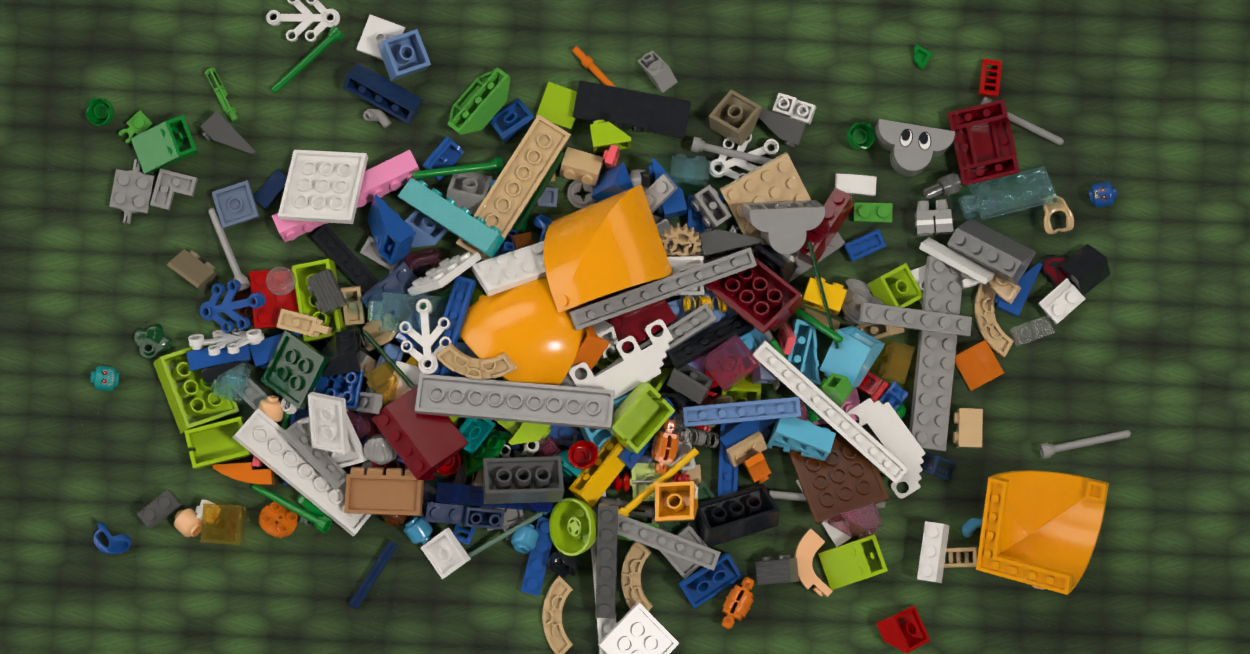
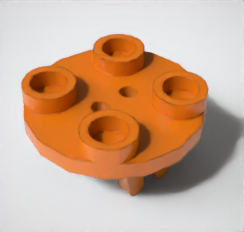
(272, 524)

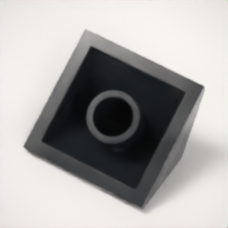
(775, 261)
(1086, 269)

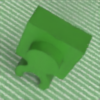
(137, 124)

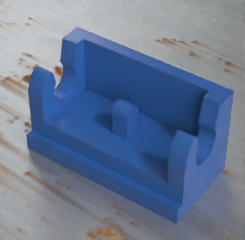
(444, 156)

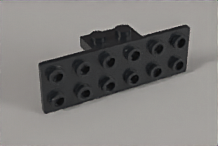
(632, 109)

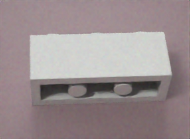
(933, 552)

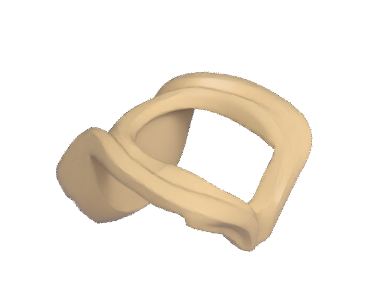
(1050, 208)

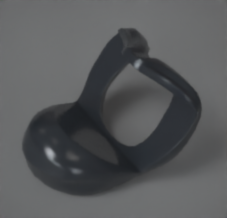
(681, 400)

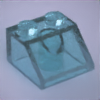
(690, 170)
(232, 383)

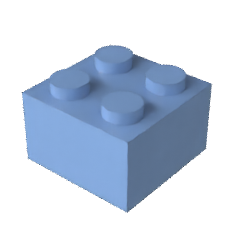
(404, 55)

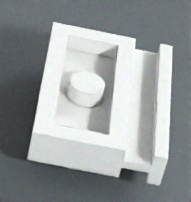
(1061, 301)

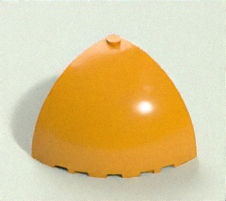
(527, 329)

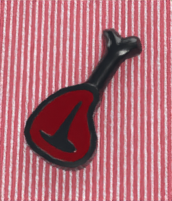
(1052, 271)

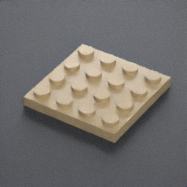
(768, 183)

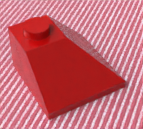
(904, 630)

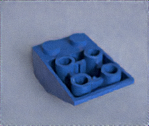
(675, 205)
(390, 233)
(343, 386)

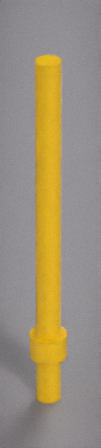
(662, 479)

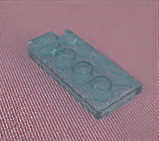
(1008, 194)
(405, 310)

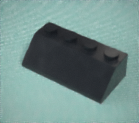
(736, 515)

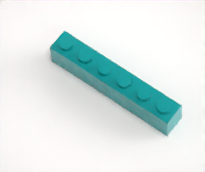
(451, 217)

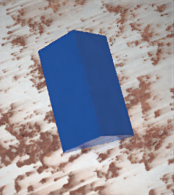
(708, 583)

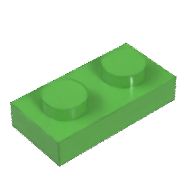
(872, 212)

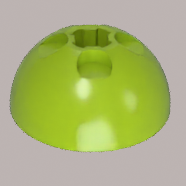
(573, 526)

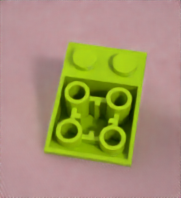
(852, 562)

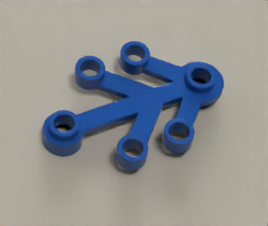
(228, 306)

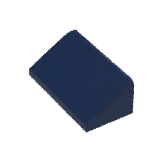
(271, 189)

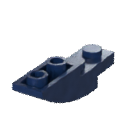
(464, 514)

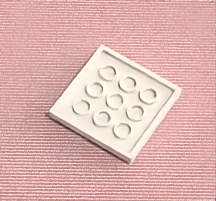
(323, 186)

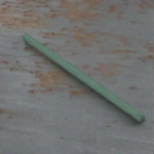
(505, 534)

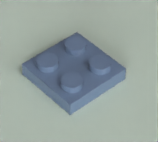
(235, 204)

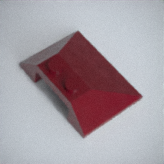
(984, 142)

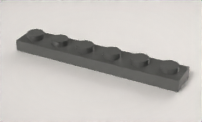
(606, 560)

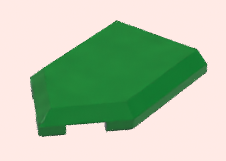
(490, 448)

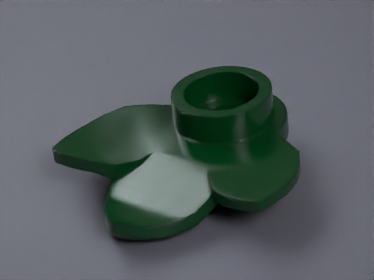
(152, 338)

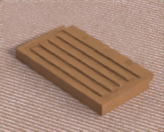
(383, 493)

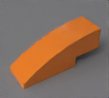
(246, 473)

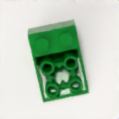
(164, 144)

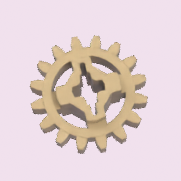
(681, 241)

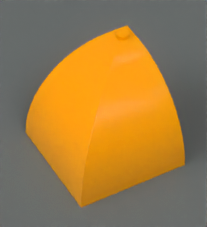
(603, 250)
(1041, 527)

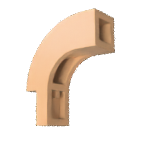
(804, 553)

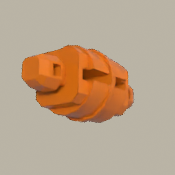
(665, 446)
(732, 601)

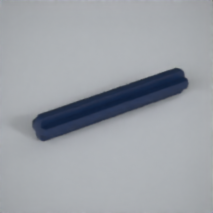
(373, 575)

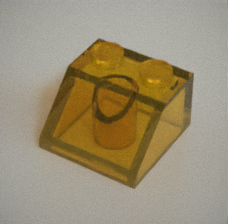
(223, 524)

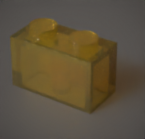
(896, 362)

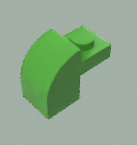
(837, 388)

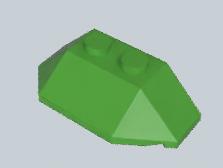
(480, 102)

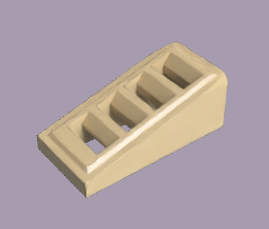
(974, 550)

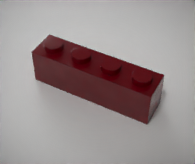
(836, 211)

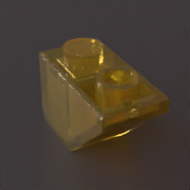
(384, 382)

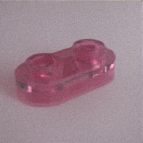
(422, 258)
(360, 421)

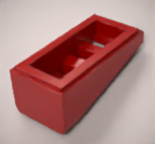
(986, 92)

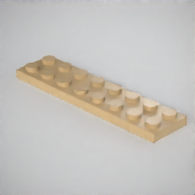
(520, 178)

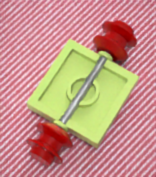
(643, 476)

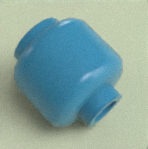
(418, 530)
(525, 538)

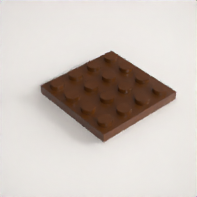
(838, 483)

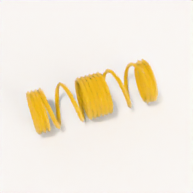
(721, 306)

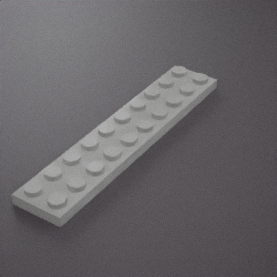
(935, 359)
(515, 401)

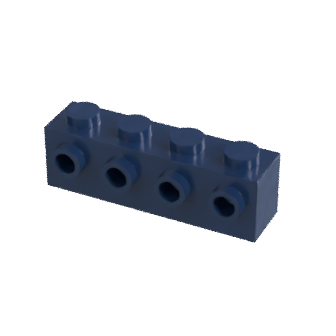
(382, 93)

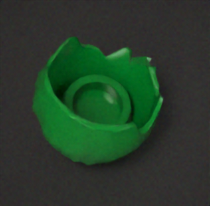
(100, 112)
(860, 136)

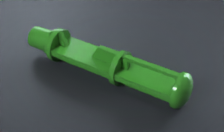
(221, 95)

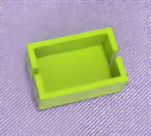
(640, 417)
(215, 443)

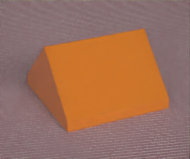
(978, 365)

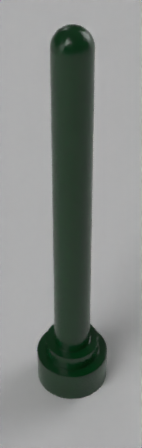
(520, 225)

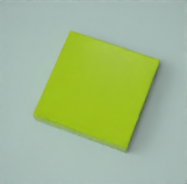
(558, 105)

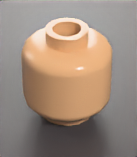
(272, 408)
(187, 523)

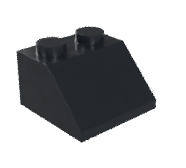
(343, 353)

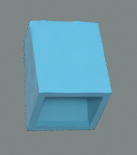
(853, 356)

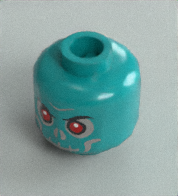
(105, 378)

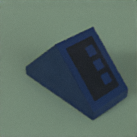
(937, 466)

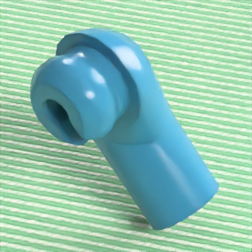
(970, 526)

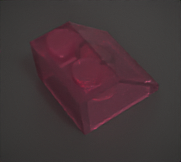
(730, 363)
(858, 522)

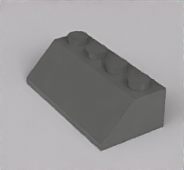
(991, 250)
(522, 480)

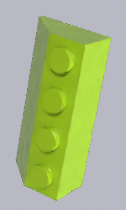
(306, 301)

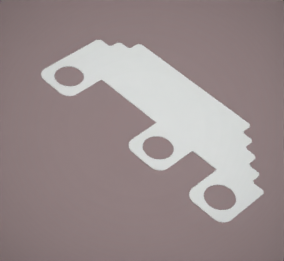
(636, 367)
(895, 438)

